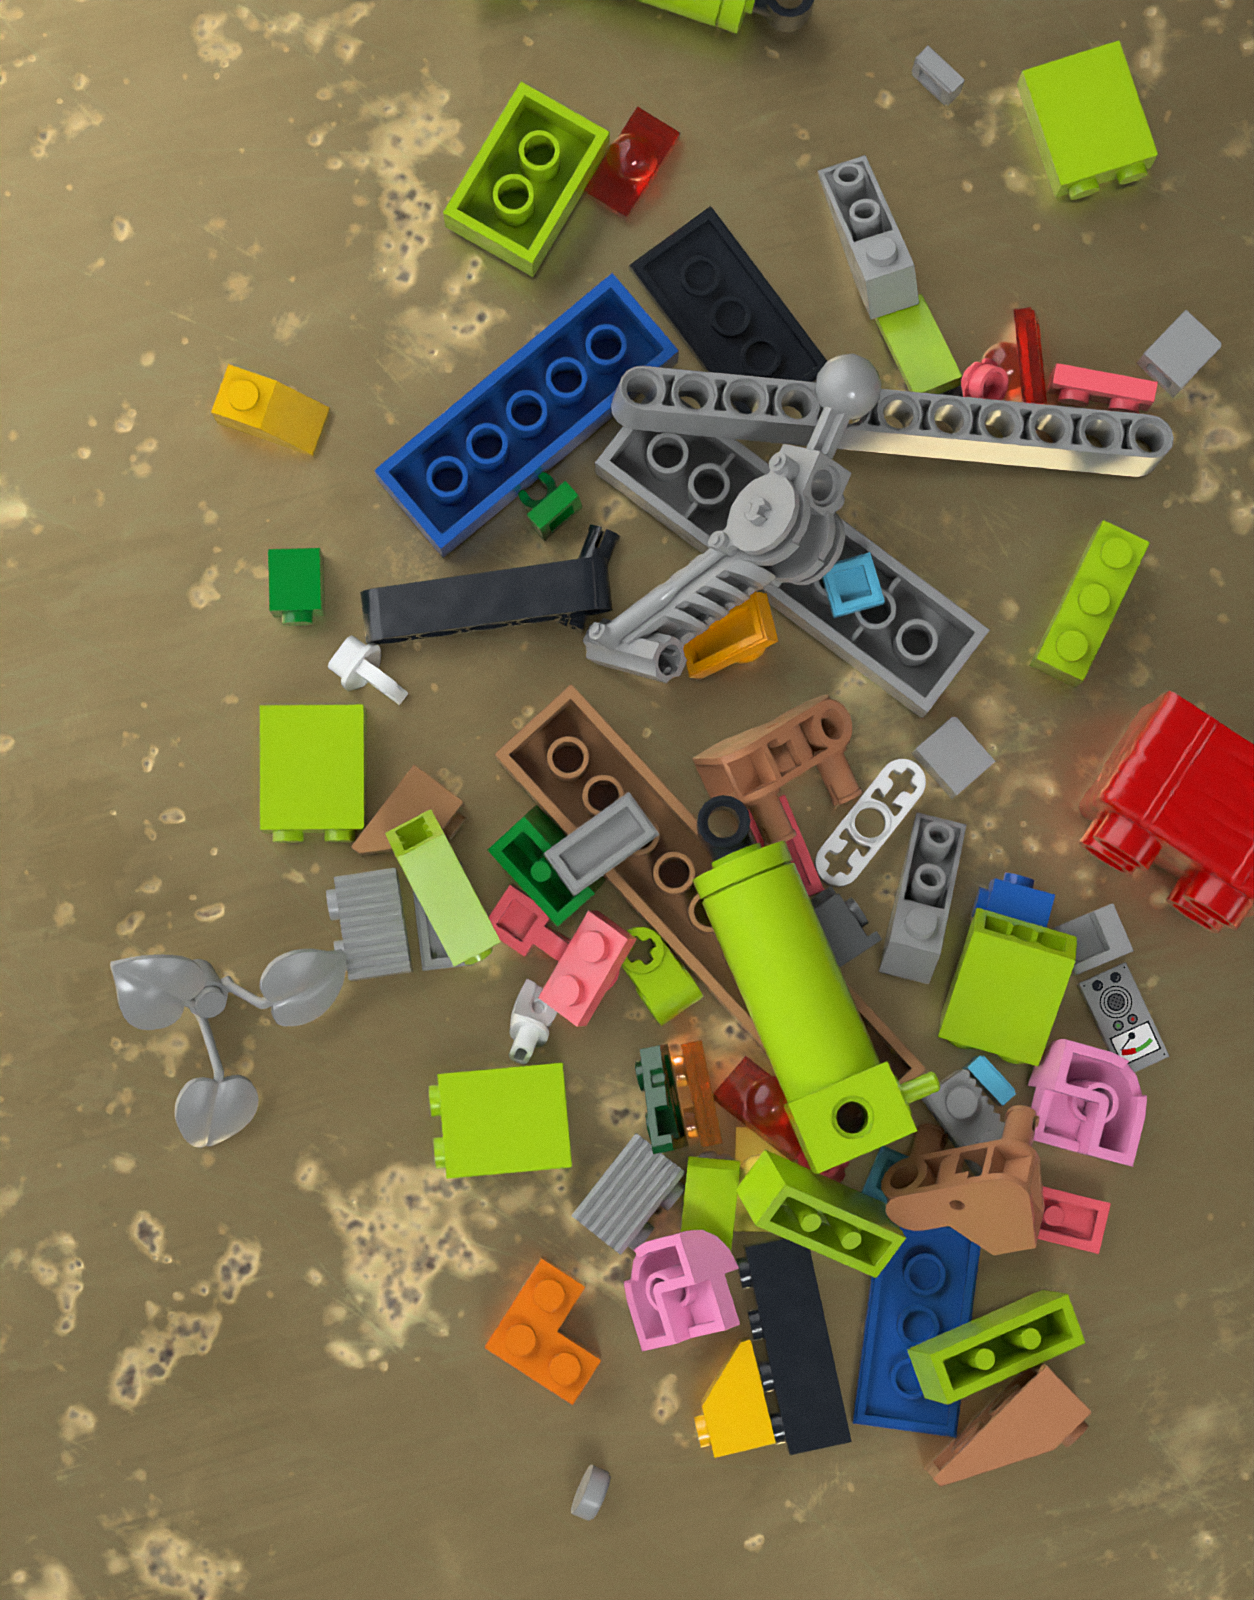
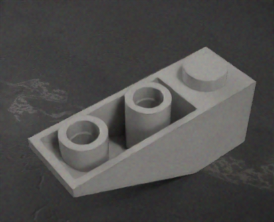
(870, 237)
(923, 899)

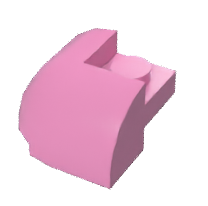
(1088, 1102)
(680, 1288)

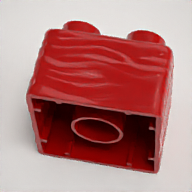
(1181, 800)

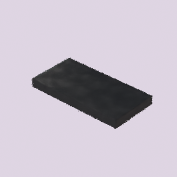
(725, 305)

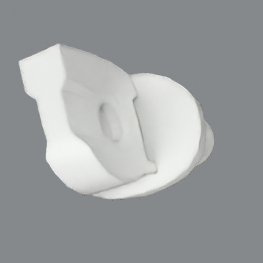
(359, 665)
(529, 1022)

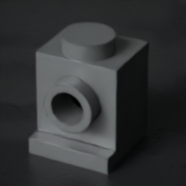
(843, 925)

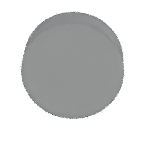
(590, 1493)

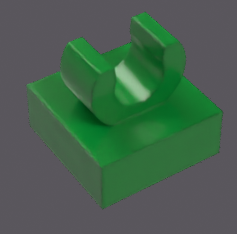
(554, 509)

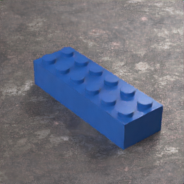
(523, 416)

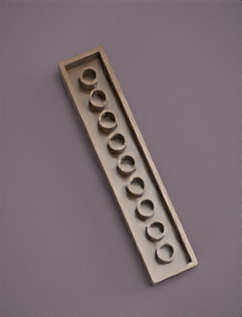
(581, 766)

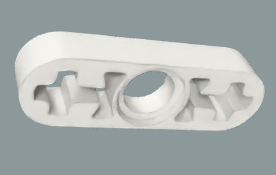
(882, 784)

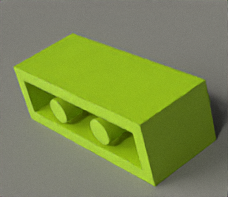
(1089, 604)
(819, 1214)
(996, 1346)

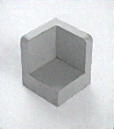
(1179, 353)
(953, 757)
(1098, 938)

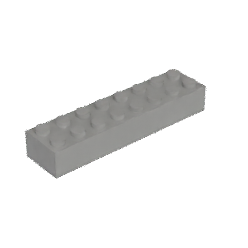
(904, 646)

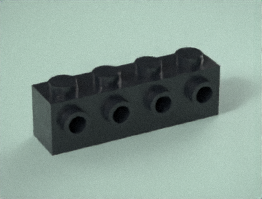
(796, 1345)

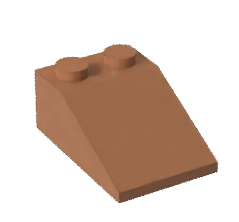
(1021, 1422)

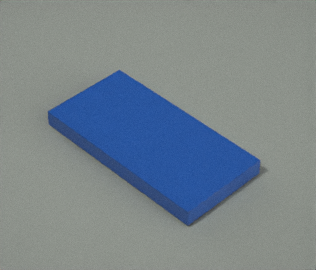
(913, 1299)

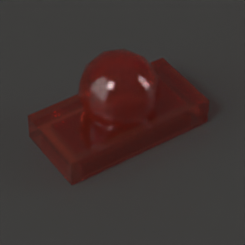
(631, 163)
(1023, 360)
(758, 1103)

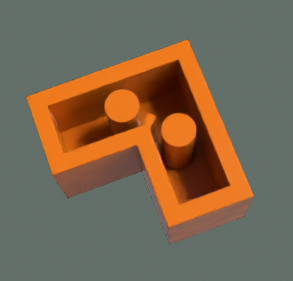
(532, 1338)

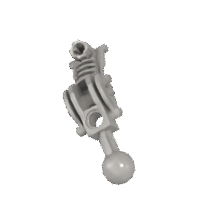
(775, 533)

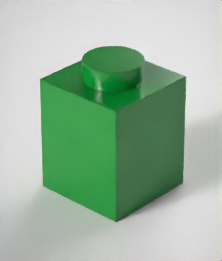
(296, 585)

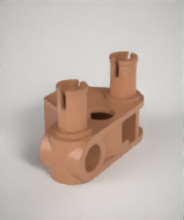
(772, 754)
(995, 1209)

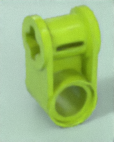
(661, 981)

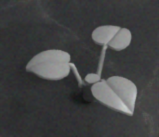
(158, 987)

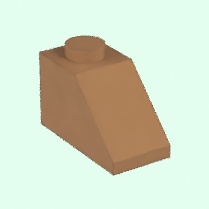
(411, 798)

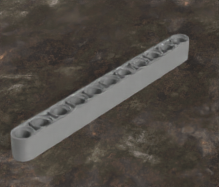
(913, 409)

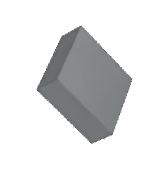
(937, 76)

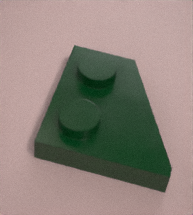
(664, 1111)

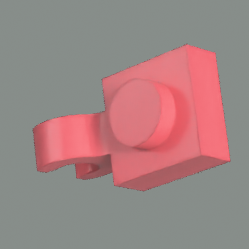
(524, 924)

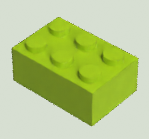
(526, 179)

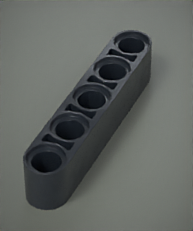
(486, 600)

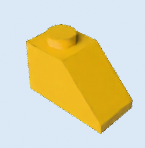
(269, 410)
(735, 1406)

